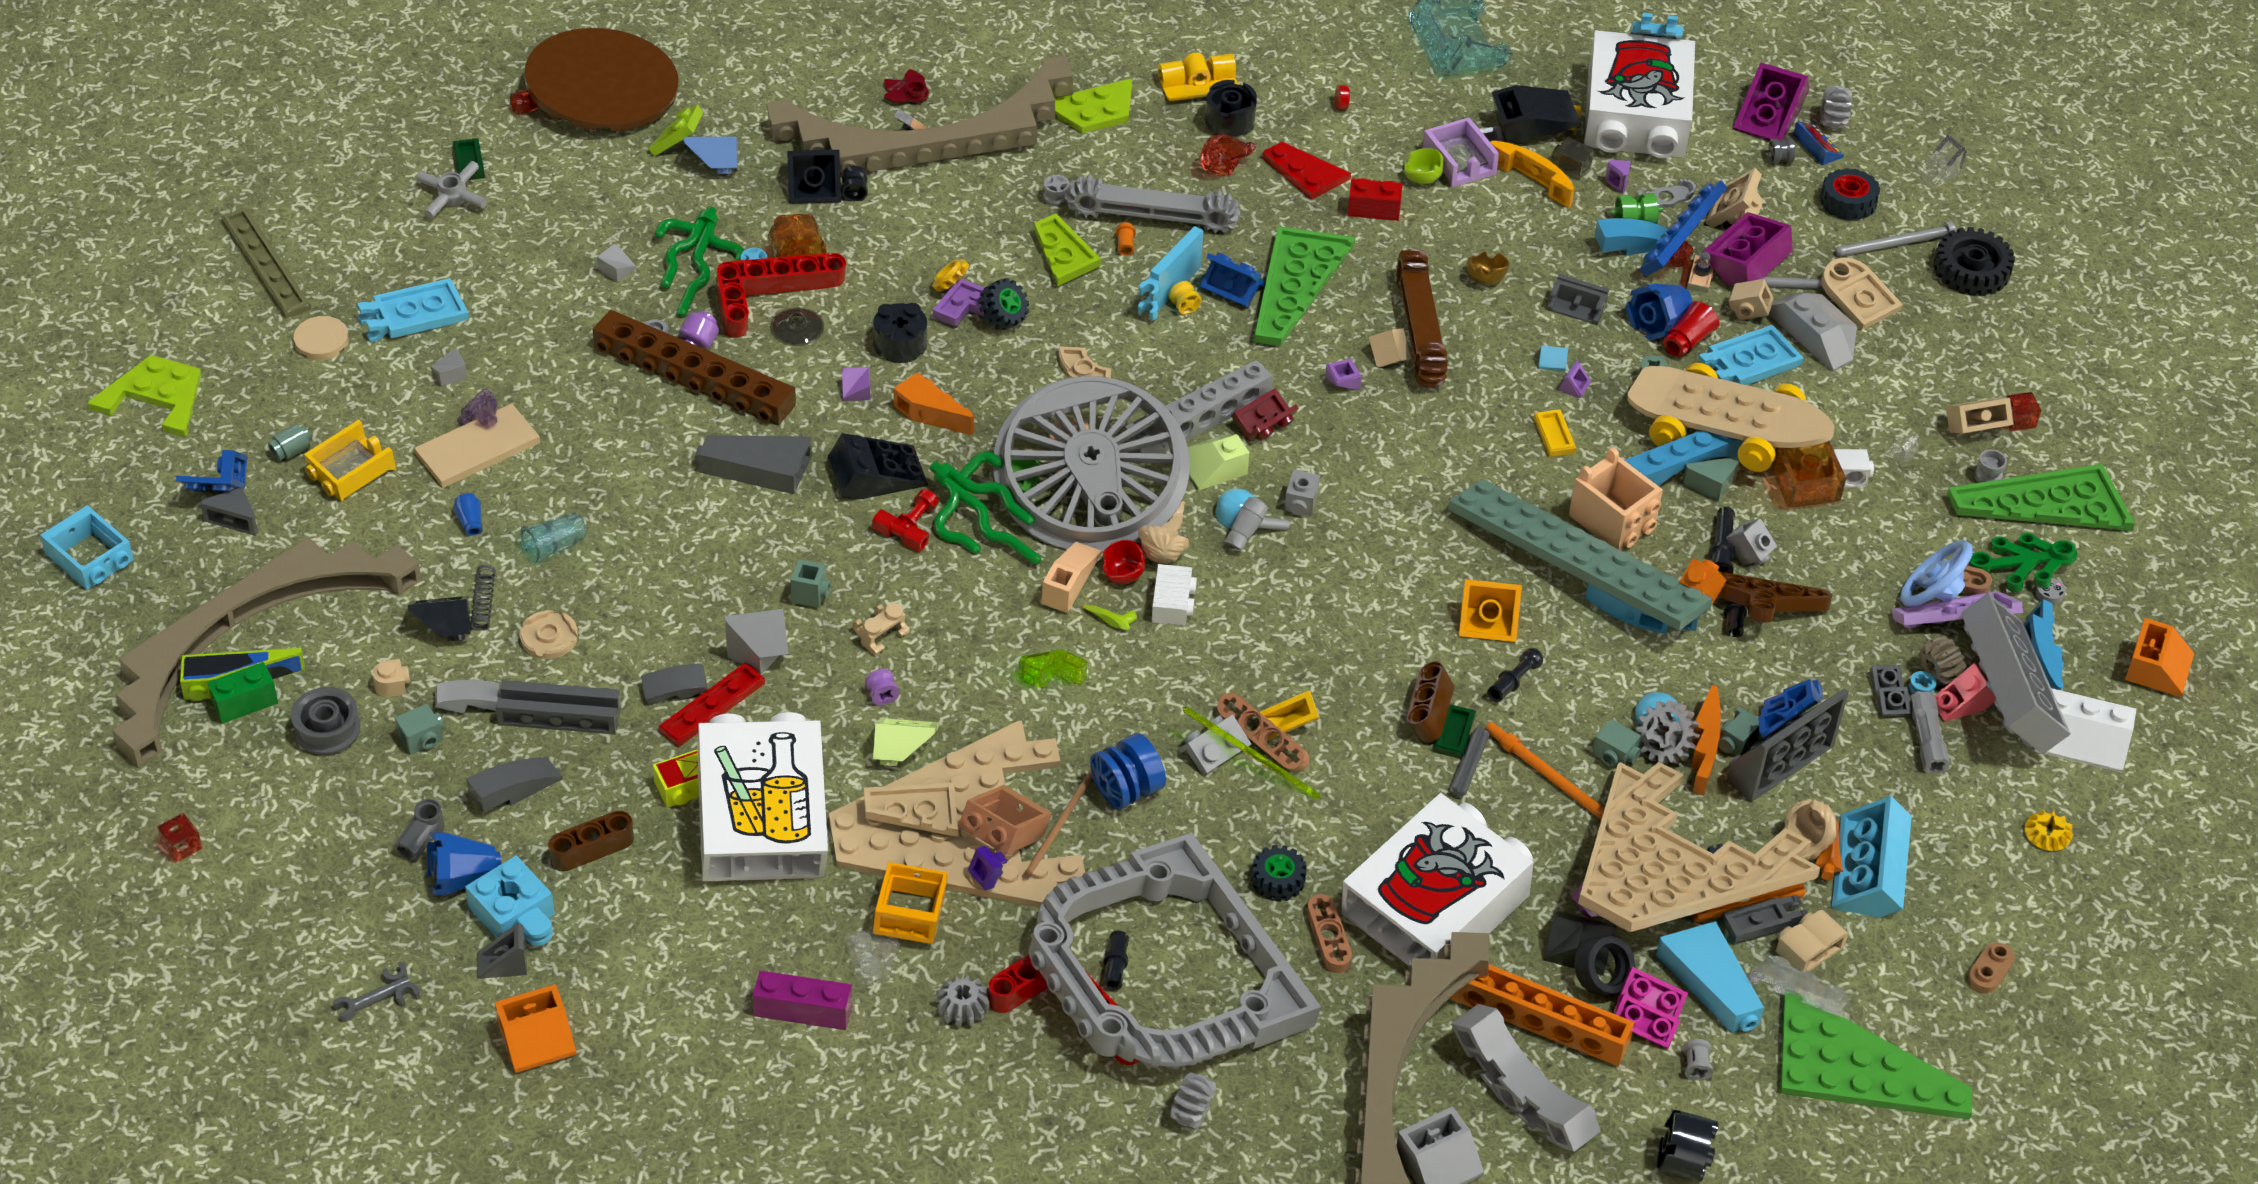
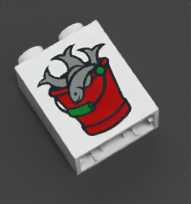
(1639, 94)
(1437, 879)

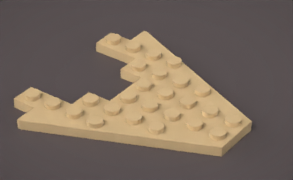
(974, 769)
(1652, 876)

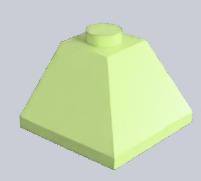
(1217, 461)
(900, 738)

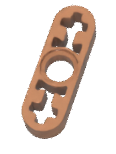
(1333, 922)

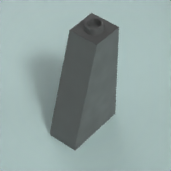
(756, 460)

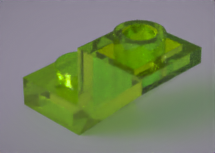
(1041, 668)

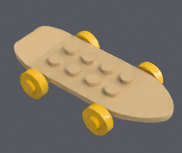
(1728, 409)

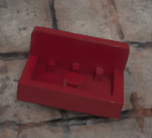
(1264, 414)

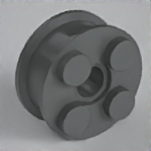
(325, 720)

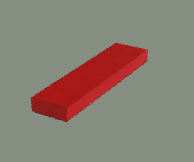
(713, 702)

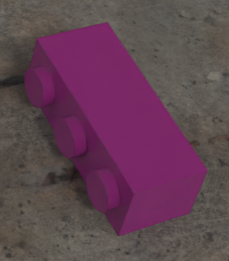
(802, 1000)

